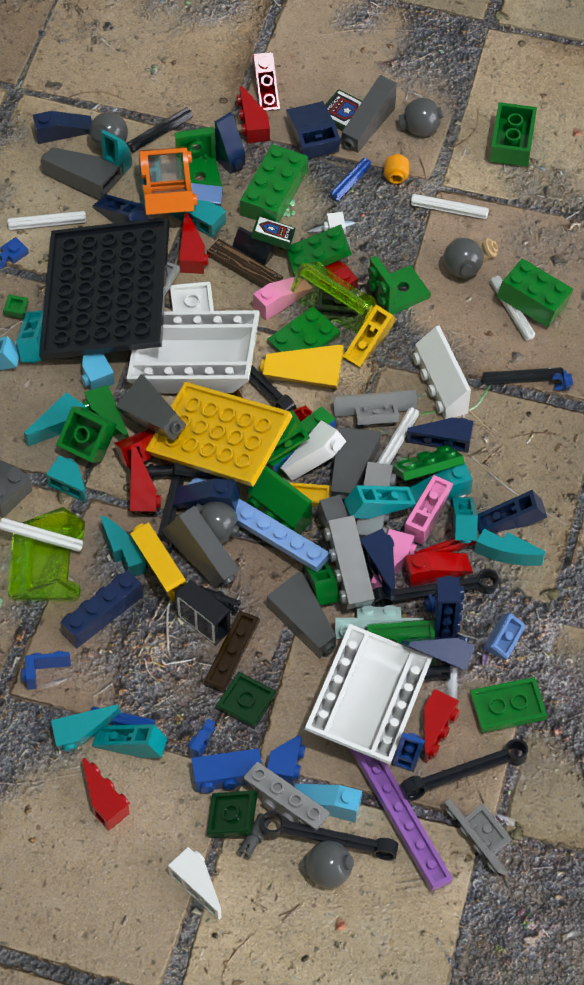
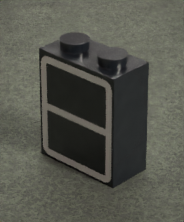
(202, 612)

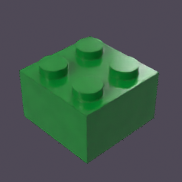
(86, 434)

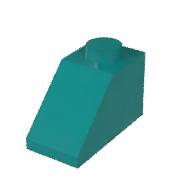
(66, 478)

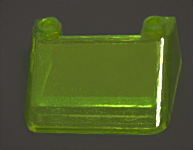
(337, 287)
(41, 568)

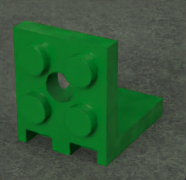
(203, 154)
(386, 286)

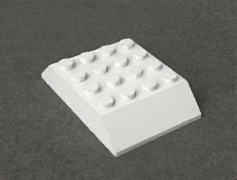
(199, 349)
(369, 694)

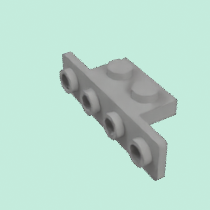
(375, 407)
(285, 798)
(484, 830)

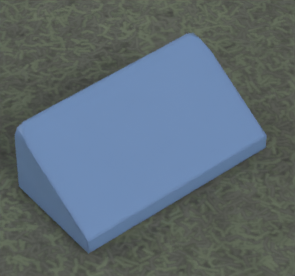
(208, 193)
(504, 636)

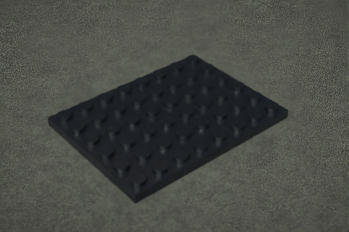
(105, 288)

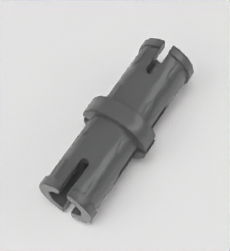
(256, 838)

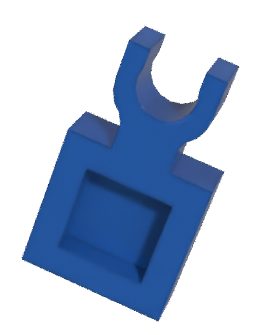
(12, 251)
(200, 742)

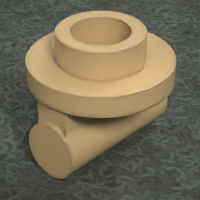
(489, 248)

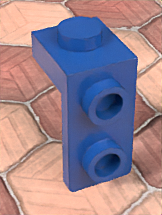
(42, 661)

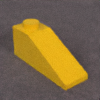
(370, 336)

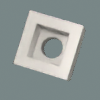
(333, 220)

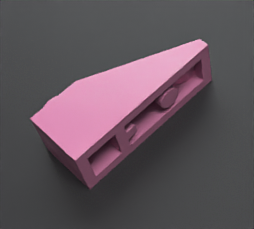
(278, 296)
(427, 509)
(403, 547)

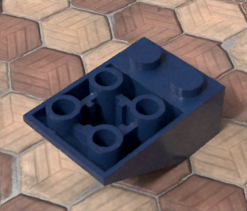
(314, 130)

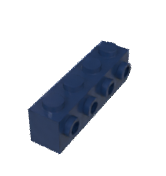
(448, 606)
(101, 608)

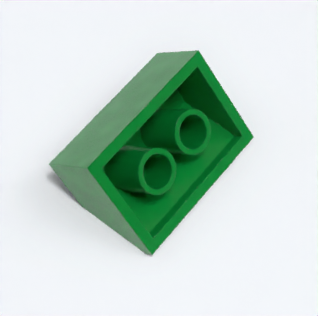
(280, 501)

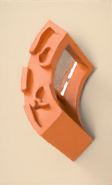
(170, 180)

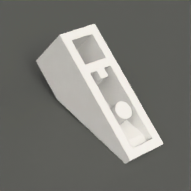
(321, 447)
(192, 875)

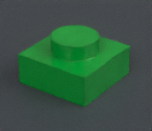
(16, 306)

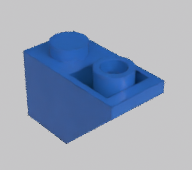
(285, 759)

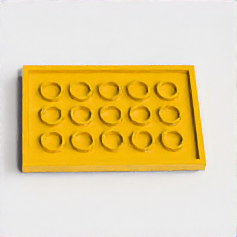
(222, 434)

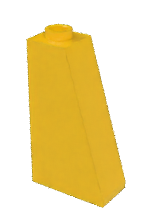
(307, 366)
(158, 559)

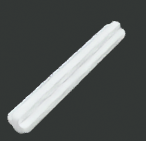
(449, 206)
(46, 220)
(517, 316)
(399, 436)
(41, 534)

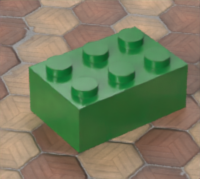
(513, 134)
(534, 292)

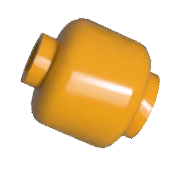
(396, 168)

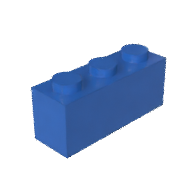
(223, 770)

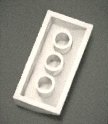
(442, 374)

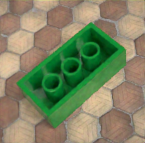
(274, 184)

